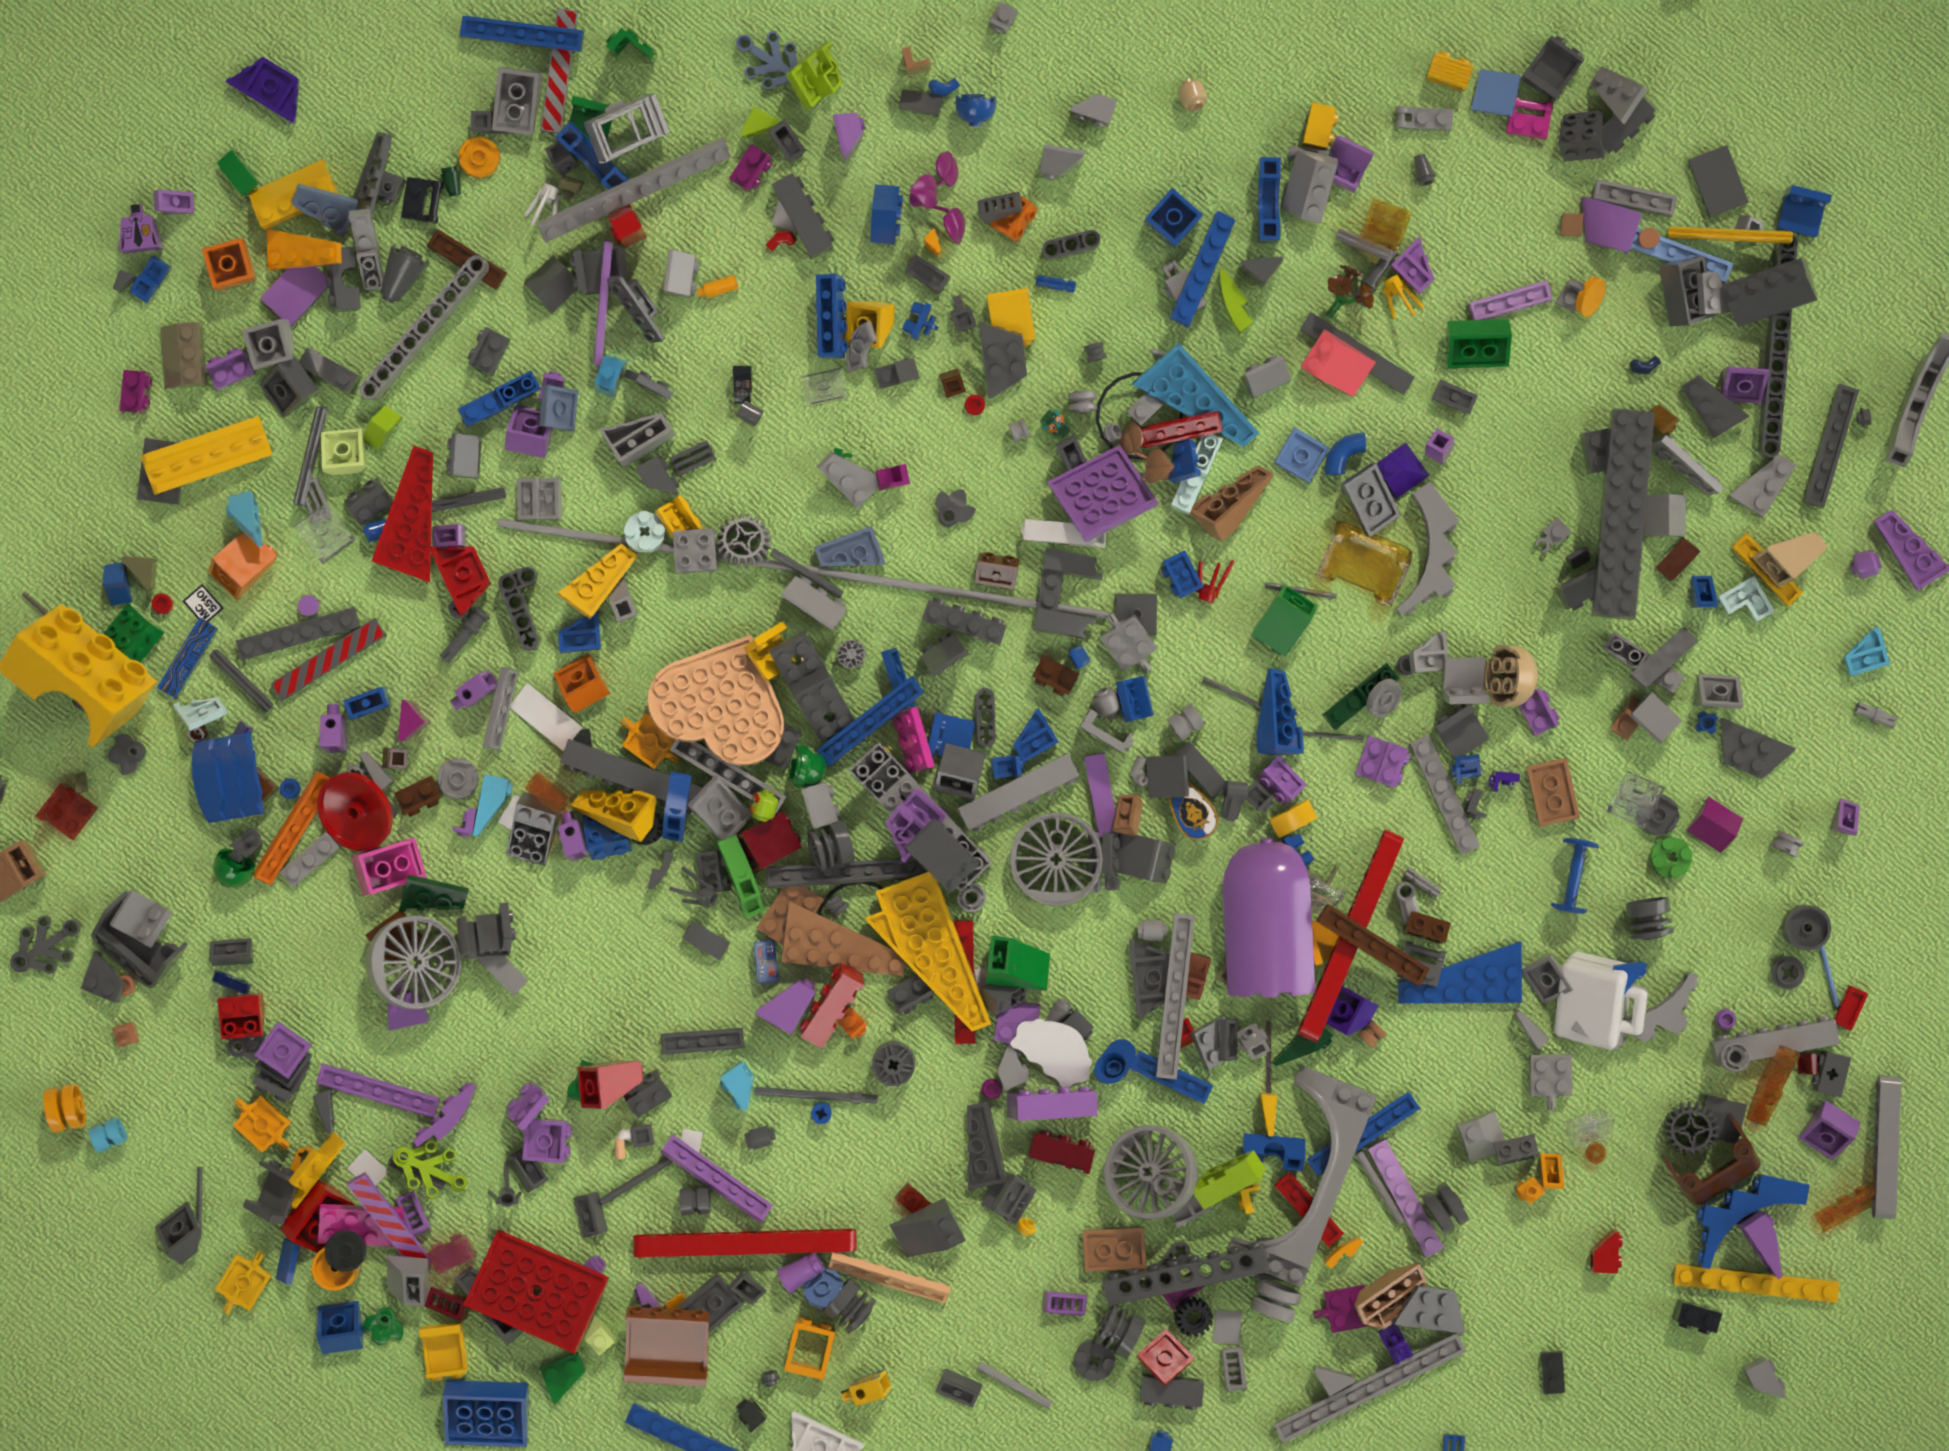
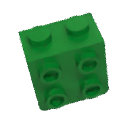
(620, 40)
(133, 633)

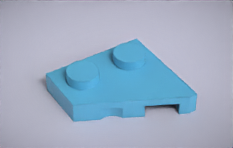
(1867, 654)

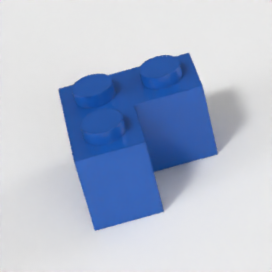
(885, 213)

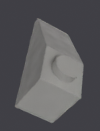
(1144, 408)

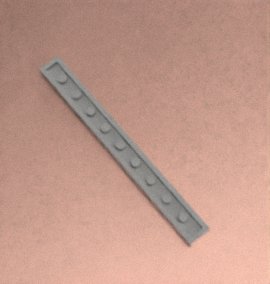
(633, 190)
(1369, 1387)

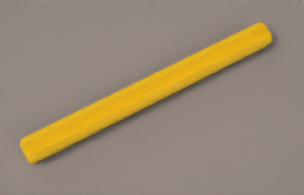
(1730, 235)

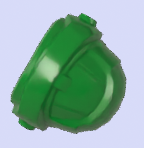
(807, 767)

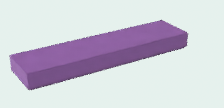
(1101, 792)

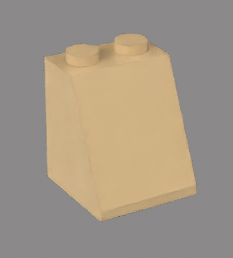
(1790, 558)

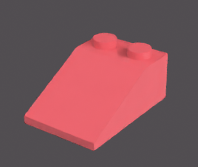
(1337, 363)

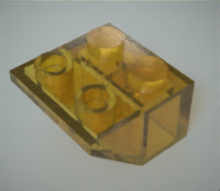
(1385, 224)

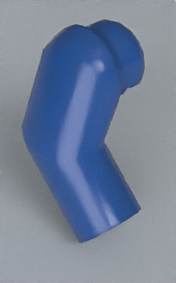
(943, 89)

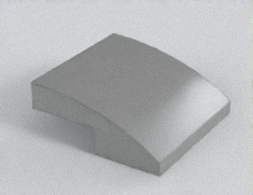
(539, 499)

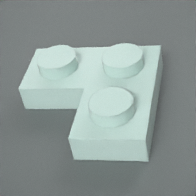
(1748, 594)

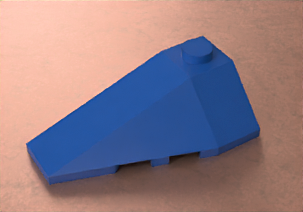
(1277, 724)

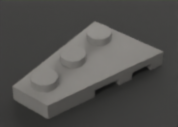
(1618, 92)
(1764, 486)

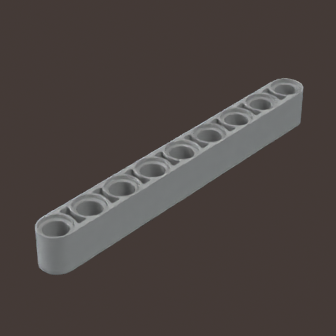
(414, 332)

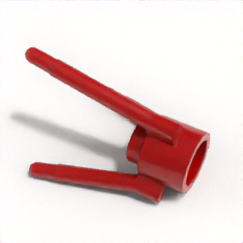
(1208, 592)

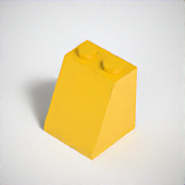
(1012, 312)

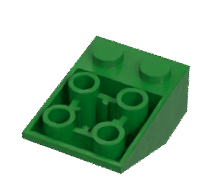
(1017, 964)

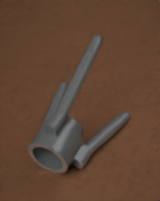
(704, 897)
(506, 1195)

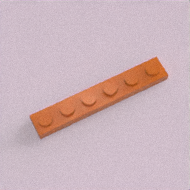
(291, 831)

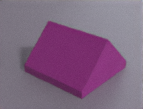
(411, 720)
(1715, 825)

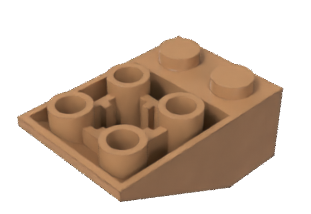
(18, 869)

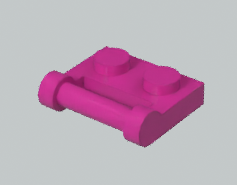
(1527, 124)

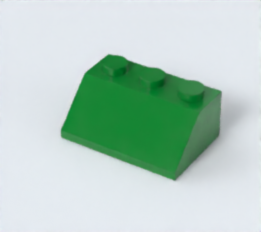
(1478, 343)

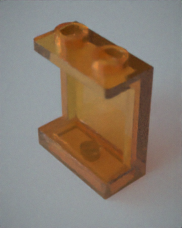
(549, 791)

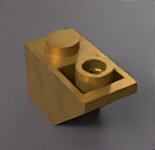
(1663, 421)

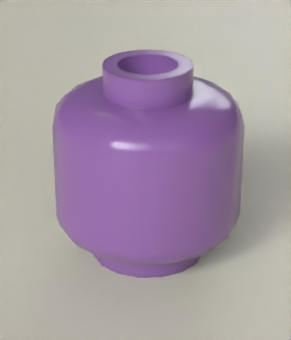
(1865, 564)

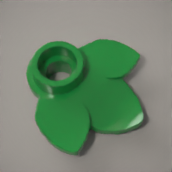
(383, 1329)

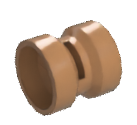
(1372, 1034)

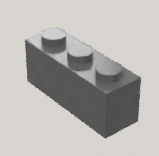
(1177, 1392)

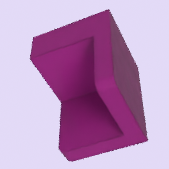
(892, 477)

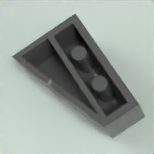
(1615, 132)

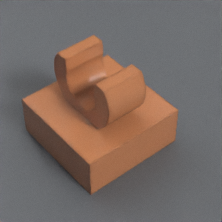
(126, 1034)

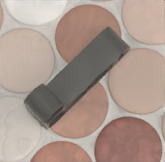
(523, 610)

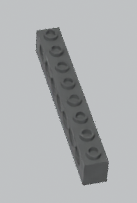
(1116, 1294)

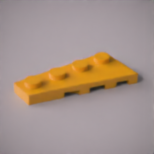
(299, 251)

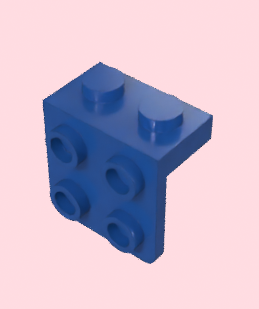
(603, 841)

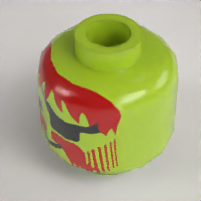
(763, 805)

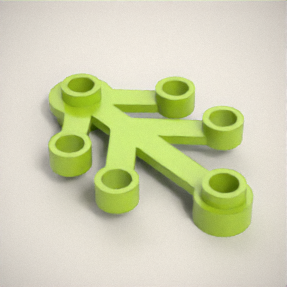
(426, 1167)

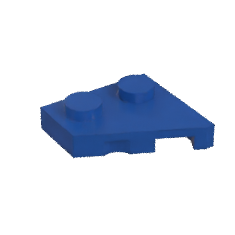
(581, 635)
(1035, 737)

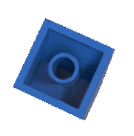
(340, 1327)

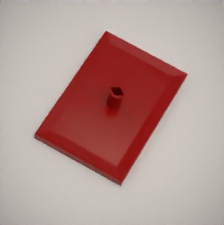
(509, 1288)

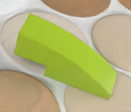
(1233, 302)

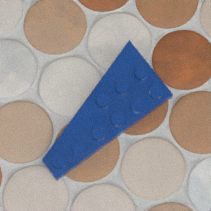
(1479, 979)

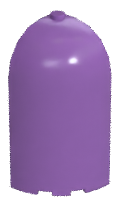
(1268, 922)

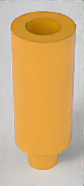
(718, 287)

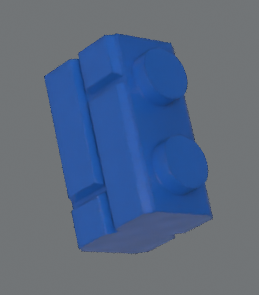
(367, 703)

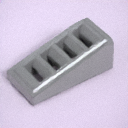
(376, 772)
(1535, 1034)
(1234, 1387)

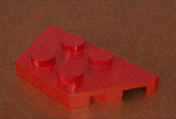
(462, 574)

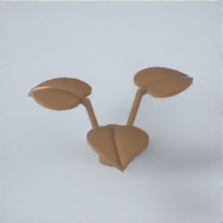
(1157, 463)

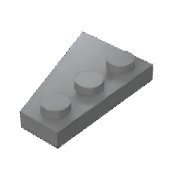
(852, 480)

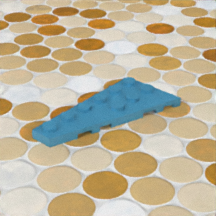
(1188, 388)

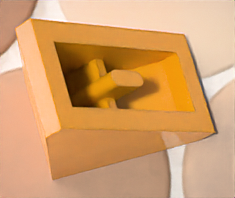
(1551, 1171)

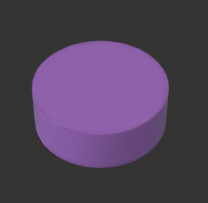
(308, 605)

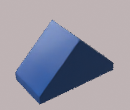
(117, 584)
(1703, 592)

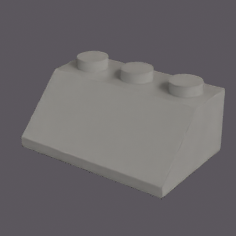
(1309, 185)
(815, 602)

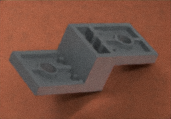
(812, 686)

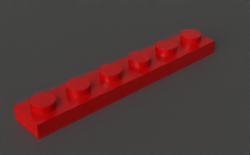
(964, 928)

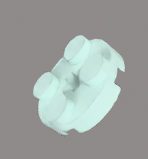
(644, 543)

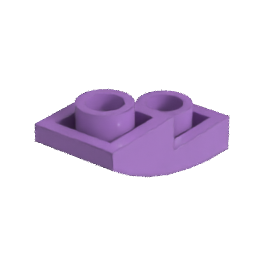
(645, 1295)

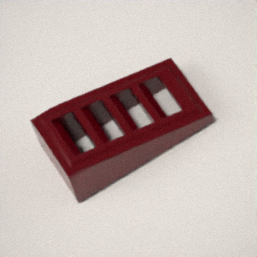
(463, 1312)

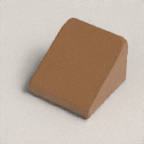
(1571, 224)

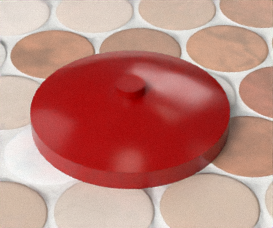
(354, 811)

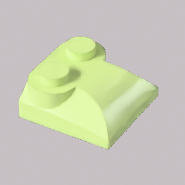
(342, 451)

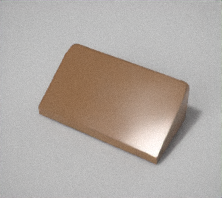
(1128, 814)

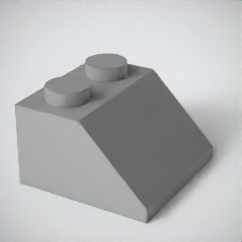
(680, 274)
(269, 343)
(820, 804)

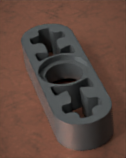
(992, 711)
(1182, 1257)

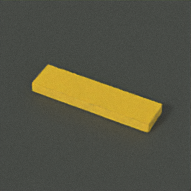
(1745, 549)

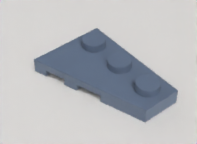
(325, 206)
(851, 550)

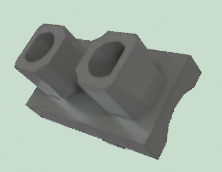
(246, 844)

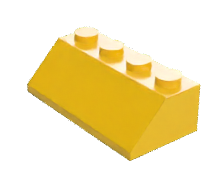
(273, 200)

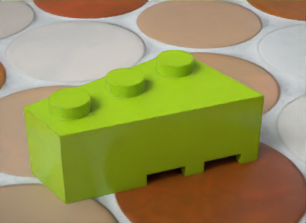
(1228, 1178)

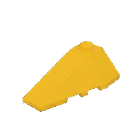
(623, 812)

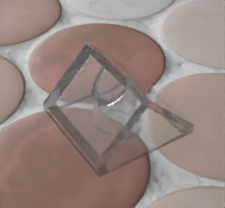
(824, 387)

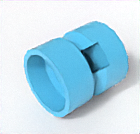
(110, 1134)

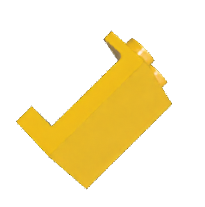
(444, 1350)

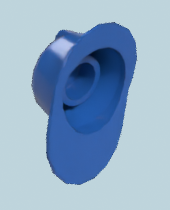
(1115, 1062)

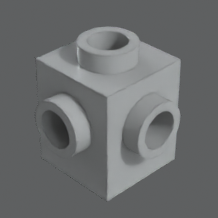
(1253, 1041)

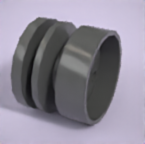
(835, 845)
(1649, 918)
(898, 1052)
(850, 1306)
(1120, 1331)

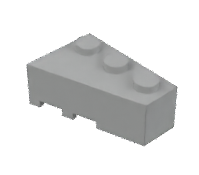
(638, 437)

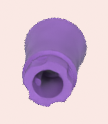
(800, 1272)

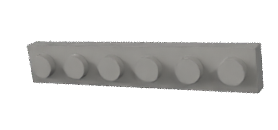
(1444, 794)

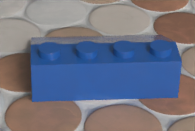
(486, 1413)

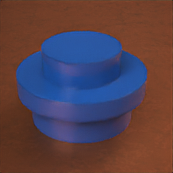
(290, 788)

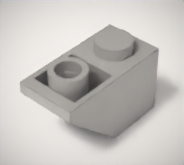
(1095, 109)
(622, 602)
(1010, 1068)
(1762, 1377)

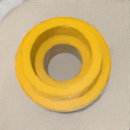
(1026, 1226)

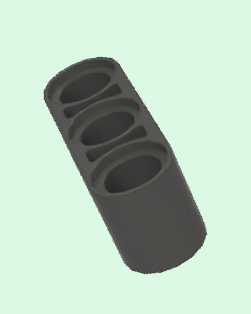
(1078, 238)
(1202, 770)

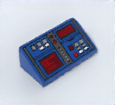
(766, 961)

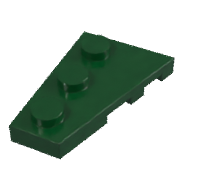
(428, 893)

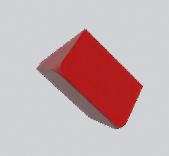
(1186, 1038)

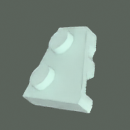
(200, 712)

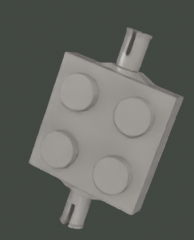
(1128, 642)

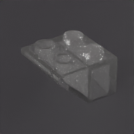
(1635, 799)

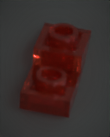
(912, 1198)

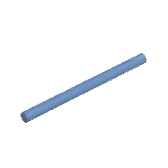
(1829, 976)

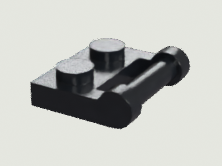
(415, 200)

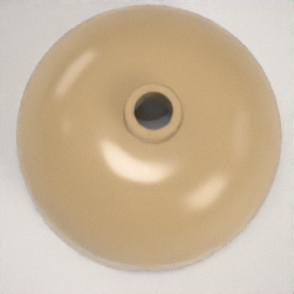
(1520, 676)

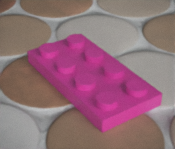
(353, 1218)

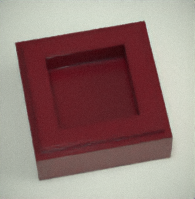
(1807, 1063)

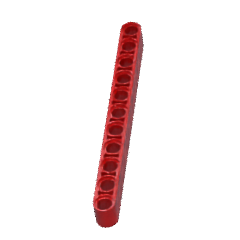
(1343, 951)
(744, 1243)

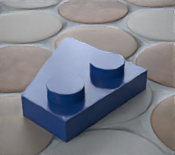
(1184, 461)

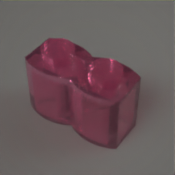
(452, 1253)

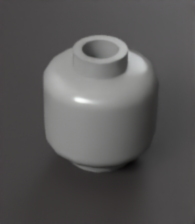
(1106, 703)

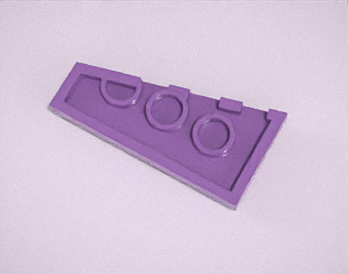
(1912, 553)

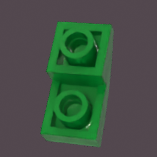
(238, 173)

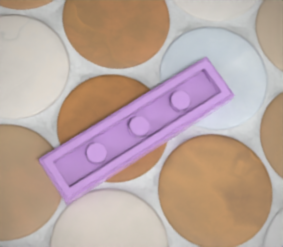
(1510, 301)

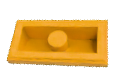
(931, 243)

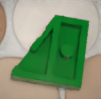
(562, 1374)

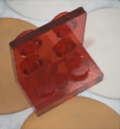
(67, 810)

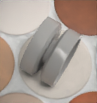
(1276, 1300)

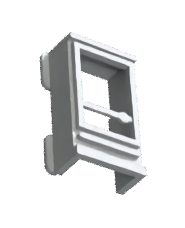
(652, 117)

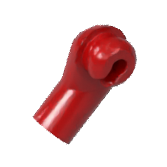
(781, 237)

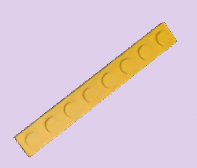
(1756, 1283)

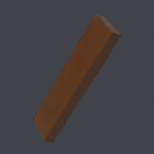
(459, 254)

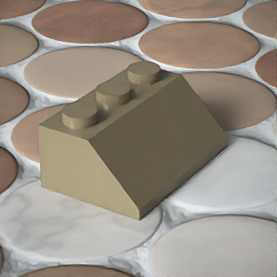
(183, 355)

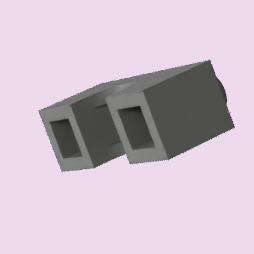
(342, 297)

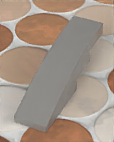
(505, 973)

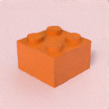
(229, 264)

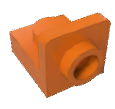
(853, 1023)

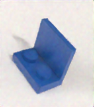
(1803, 211)
(951, 731)

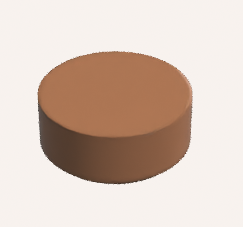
(1648, 238)
(130, 985)

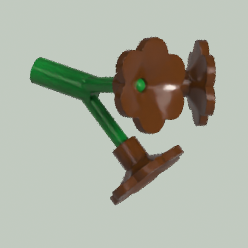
(1342, 285)

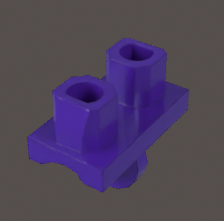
(1395, 1343)

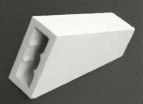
(1058, 533)

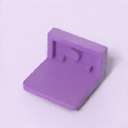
(1351, 162)

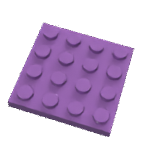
(1102, 493)

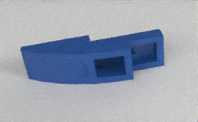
(499, 399)
(676, 806)

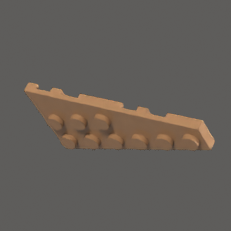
(825, 943)

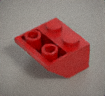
(241, 1015)

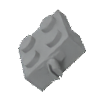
(1550, 1076)

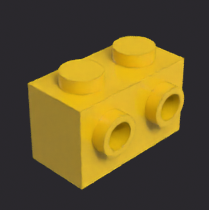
(1319, 126)

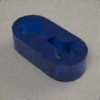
(231, 982)

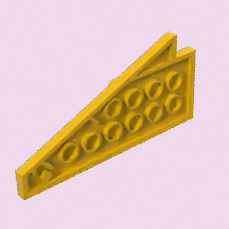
(925, 937)

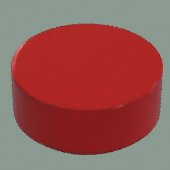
(974, 404)
(162, 603)

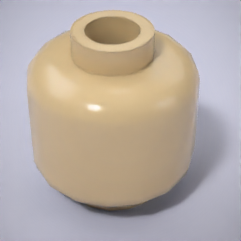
(1192, 95)

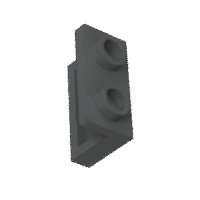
(368, 501)
(647, 1094)

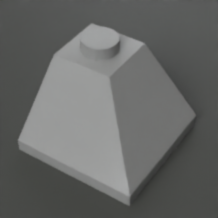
(1059, 161)
(1480, 1135)

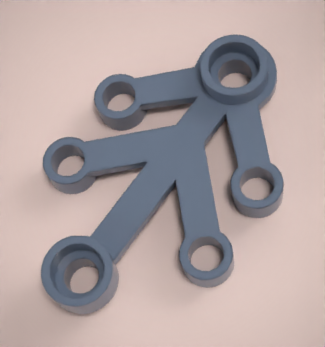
(773, 63)

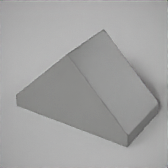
(1333, 1379)

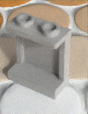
(1087, 726)

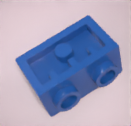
(1181, 574)

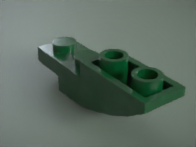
(1357, 697)

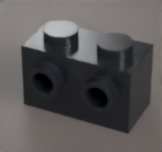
(1697, 1316)

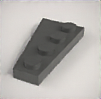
(985, 1156)

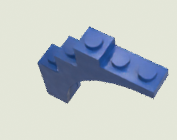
(1739, 1204)

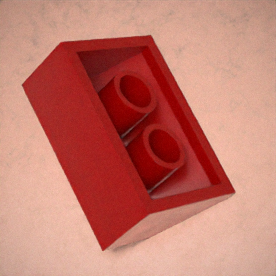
(303, 1222)

